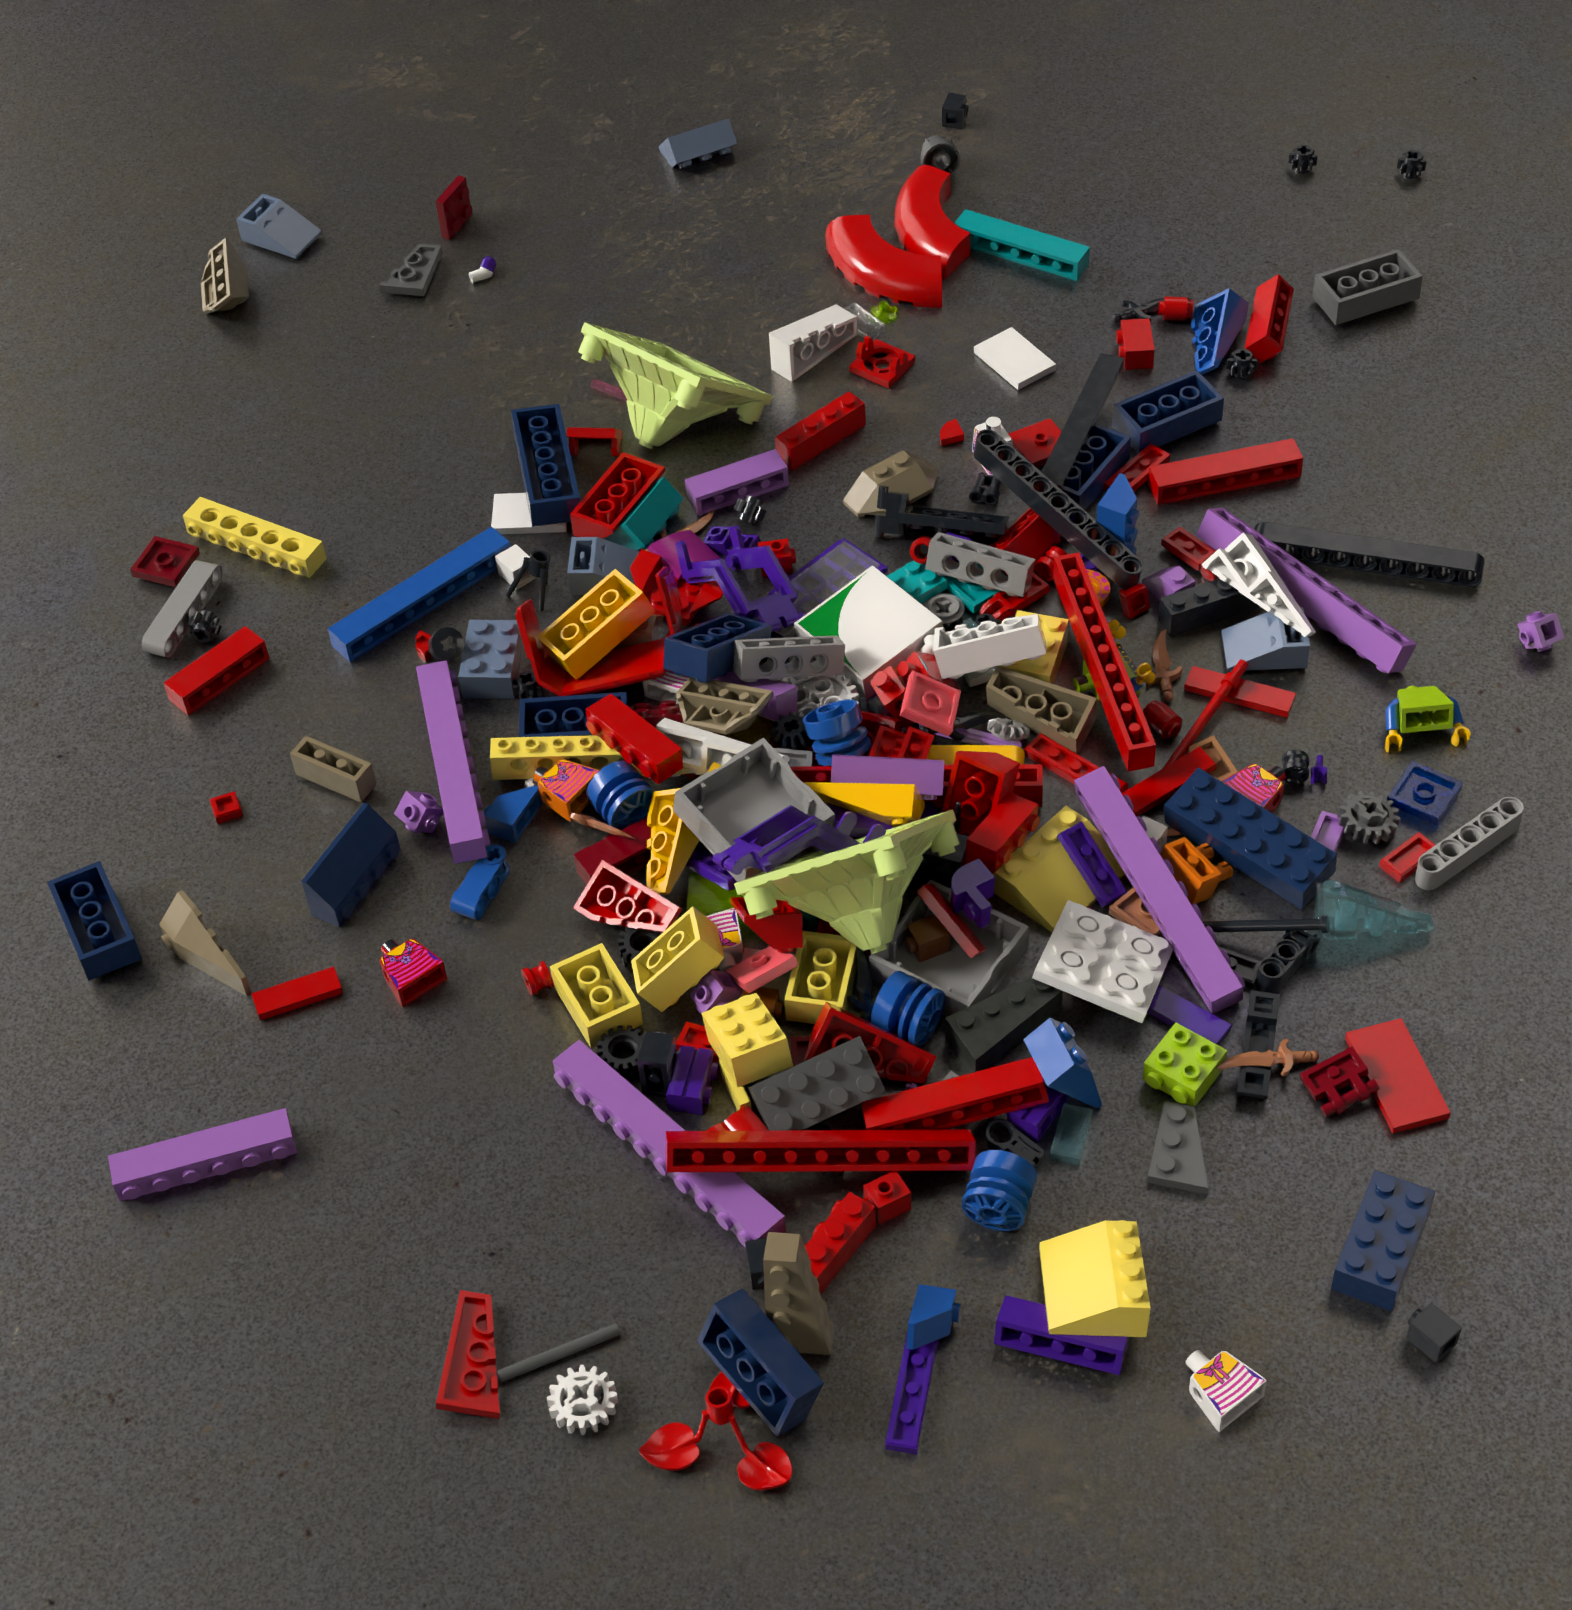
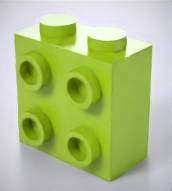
(1184, 1065)

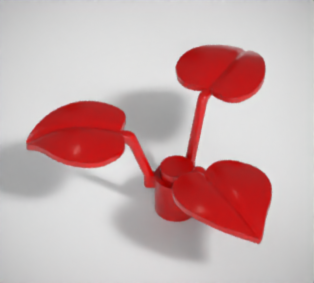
(675, 1446)

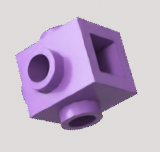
(1540, 631)
(419, 812)
(714, 990)

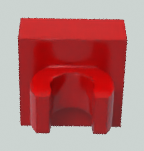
(1134, 600)

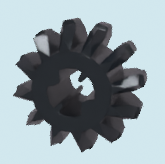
(790, 733)

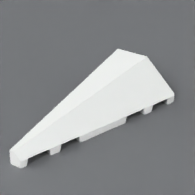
(1251, 572)
(700, 747)

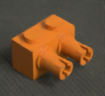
(1194, 869)

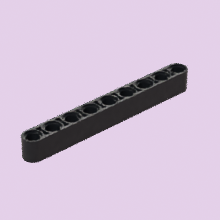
(1058, 509)
(1376, 554)

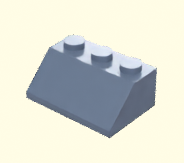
(699, 144)

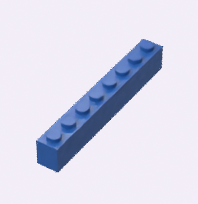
(417, 595)

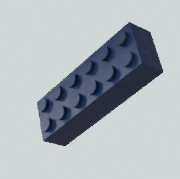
(545, 464)
(1250, 838)

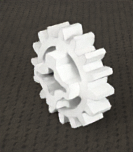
(582, 1399)

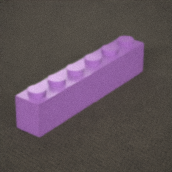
(202, 1154)

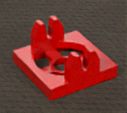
(897, 359)
(577, 433)

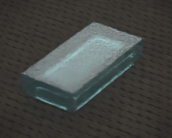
(1071, 1134)

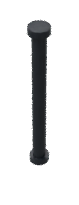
(1270, 925)

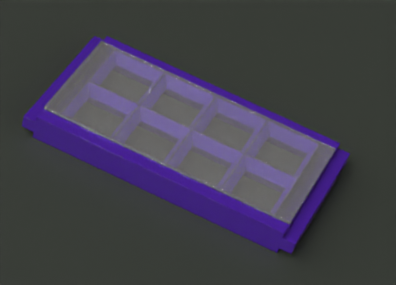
(829, 574)

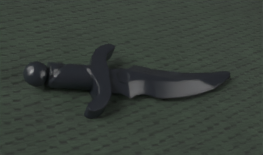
(1136, 311)
(967, 721)
(864, 986)

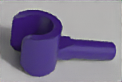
(1319, 772)

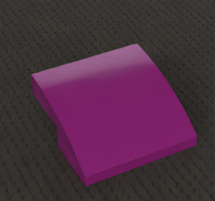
(667, 549)

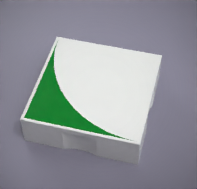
(874, 622)

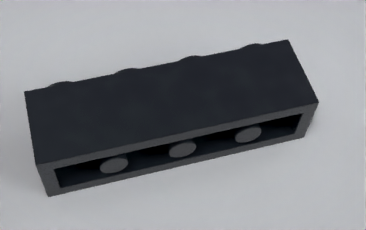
(1202, 606)

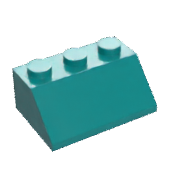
(648, 517)

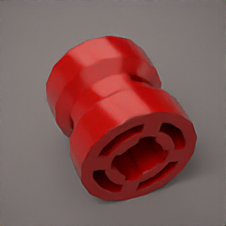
(1045, 565)

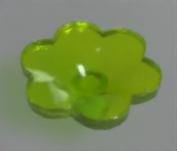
(884, 312)

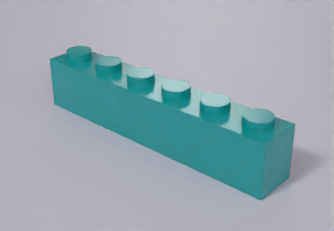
(1025, 245)

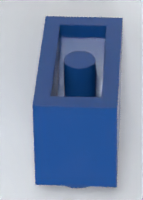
(512, 813)
(932, 1315)

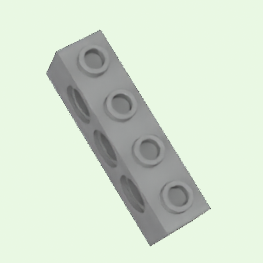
(992, 559)
(751, 651)

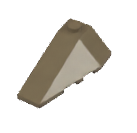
(199, 946)

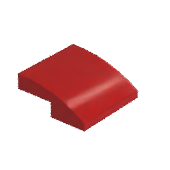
(895, 744)

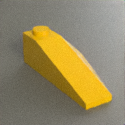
(882, 802)
(669, 843)

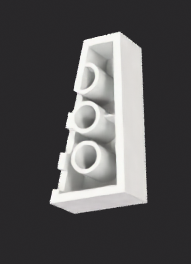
(810, 340)
(988, 645)

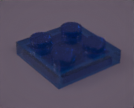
(1424, 792)

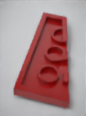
(470, 1362)

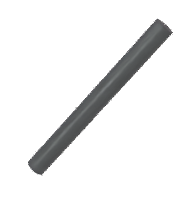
(558, 1352)

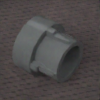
(937, 146)

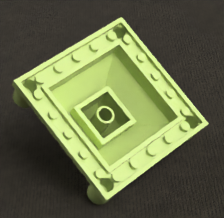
(666, 386)
(856, 886)

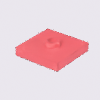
(930, 703)
(761, 968)

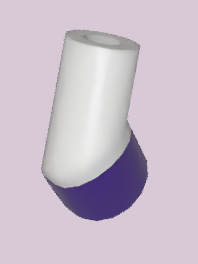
(486, 270)

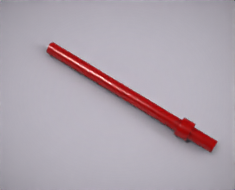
(1228, 683)

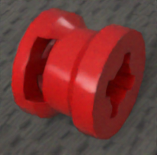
(537, 978)

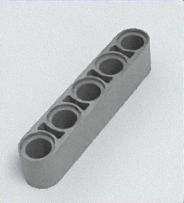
(188, 597)
(1469, 843)

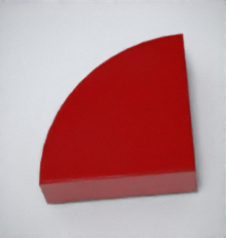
(951, 433)
(422, 645)

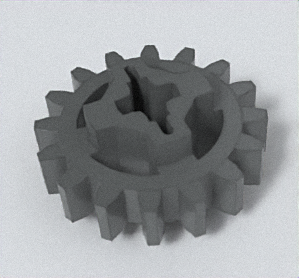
(1368, 817)

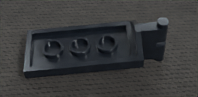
(901, 513)

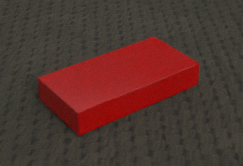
(1404, 859)

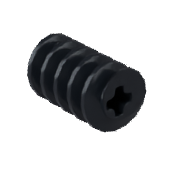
(455, 640)

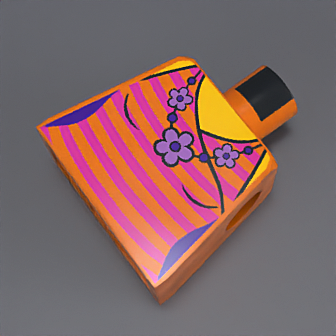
(564, 786)

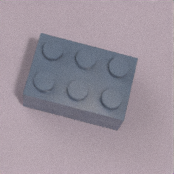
(490, 659)

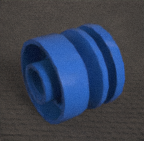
(837, 731)
(620, 794)
(908, 1008)
(999, 1190)

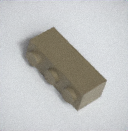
(333, 768)

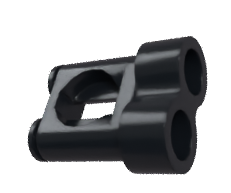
(982, 493)

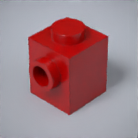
(782, 552)
(888, 1196)

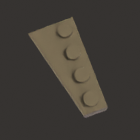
(1043, 707)
(794, 1295)

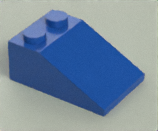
(1062, 1061)

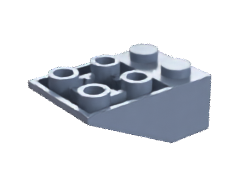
(276, 227)
(593, 560)
(1265, 644)

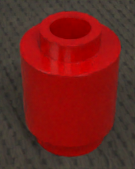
(1176, 308)
(915, 549)
(1162, 719)

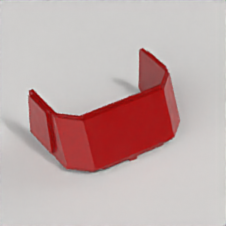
(615, 669)

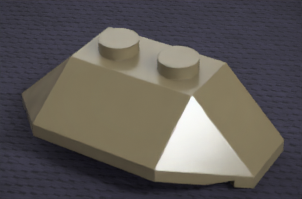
(223, 279)
(900, 472)
(721, 705)

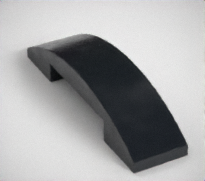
(1258, 1037)

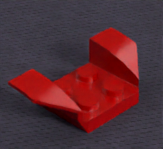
(692, 595)

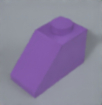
(1168, 581)

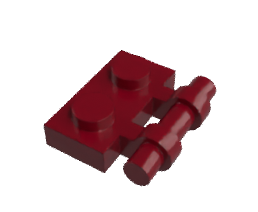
(1334, 1074)

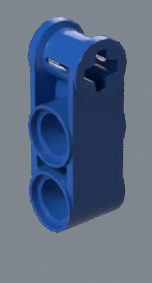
(481, 884)

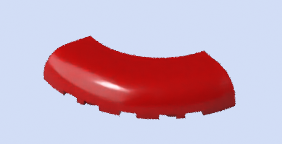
(923, 224)
(881, 266)

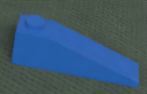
(1216, 327)

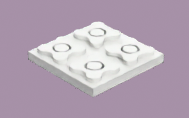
(1104, 961)

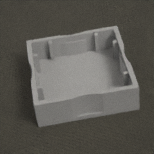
(743, 795)
(954, 972)

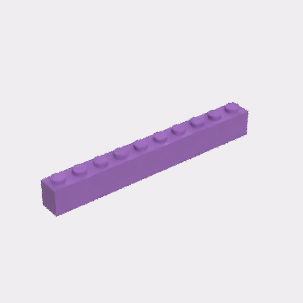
(1320, 599)
(451, 763)
(1159, 890)
(645, 1126)

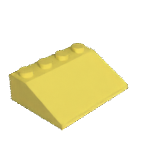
(1044, 877)
(1096, 1281)

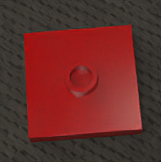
(1036, 441)

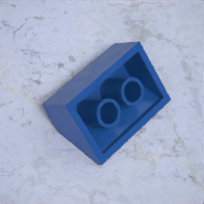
(1119, 513)

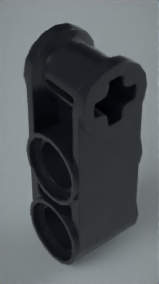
(1285, 960)

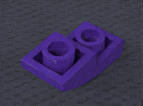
(720, 541)

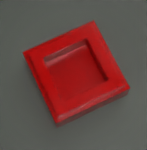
(226, 807)

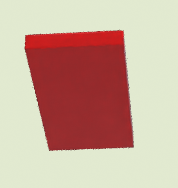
(1407, 1090)

